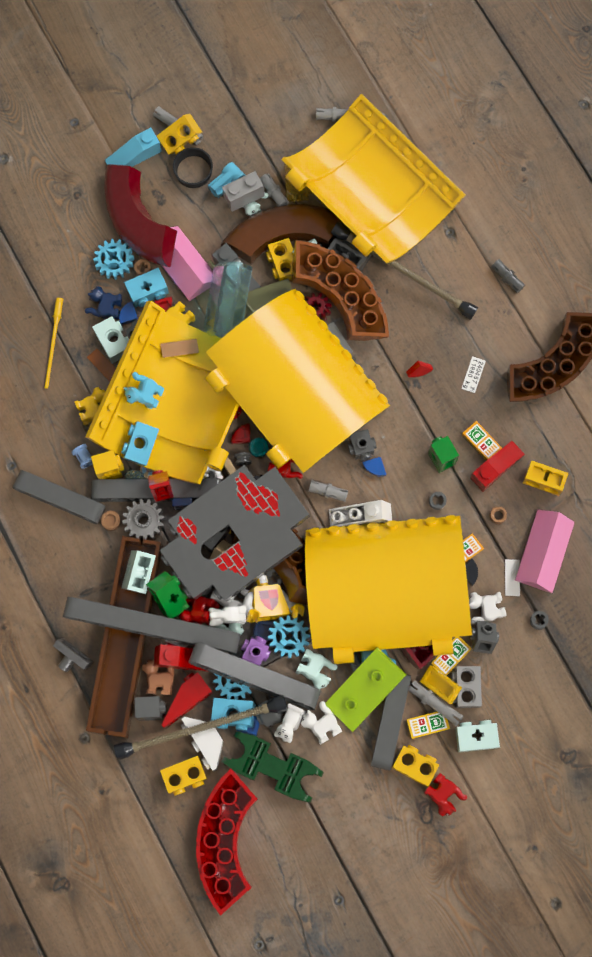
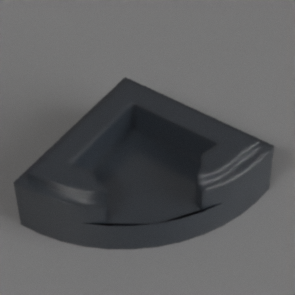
(471, 572)

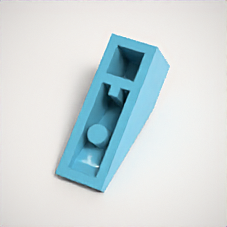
(136, 149)

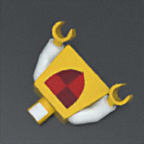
(269, 602)

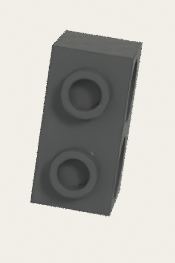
(149, 708)

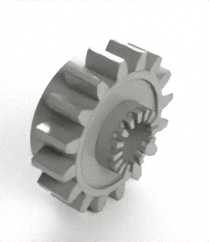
(143, 510)

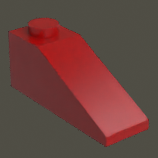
(496, 466)
(160, 485)
(174, 657)
(190, 694)

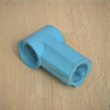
(229, 174)

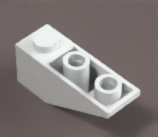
(360, 514)

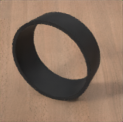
(188, 152)

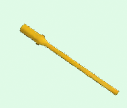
(57, 316)

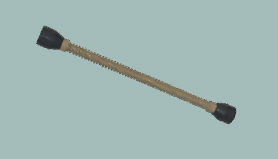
(466, 308)
(126, 749)

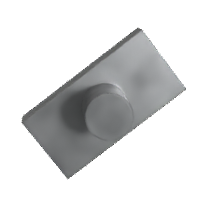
(72, 656)

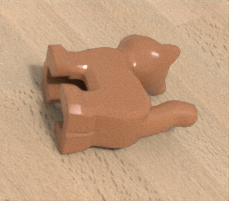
(154, 679)

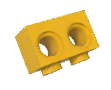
(177, 130)
(283, 261)
(108, 465)
(545, 478)
(182, 769)
(413, 770)

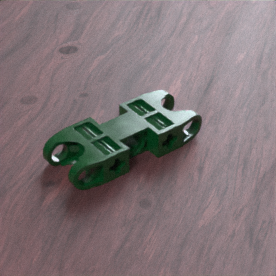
(272, 766)

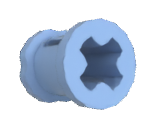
(83, 456)

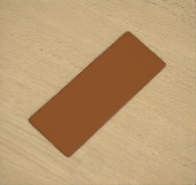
(102, 364)

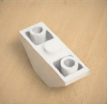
(207, 742)

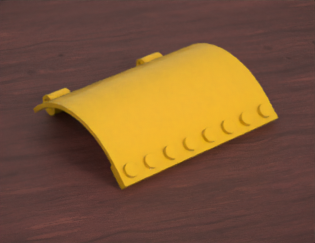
(375, 182)
(294, 381)
(189, 412)
(387, 586)

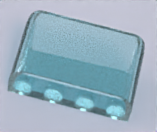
(227, 297)

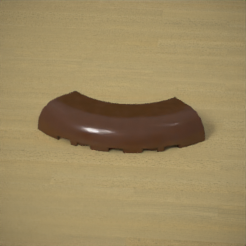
(279, 223)

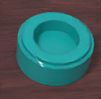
(258, 447)

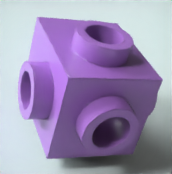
(261, 655)

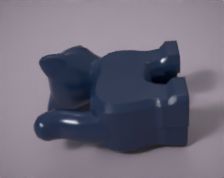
(106, 305)

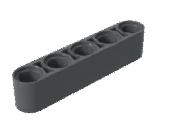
(59, 497)
(390, 725)

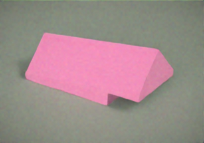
(188, 268)
(545, 550)

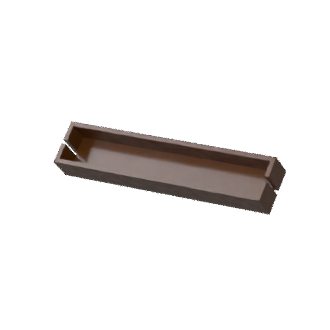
(121, 652)

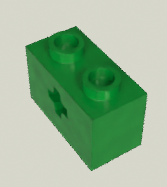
(443, 453)
(168, 595)

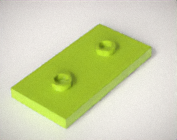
(365, 689)

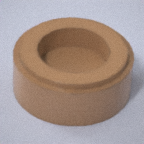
(110, 520)

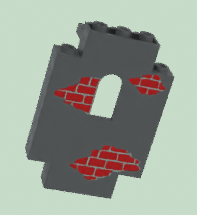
(260, 515)

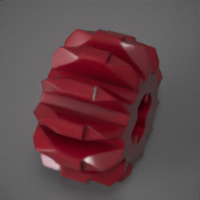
(321, 304)

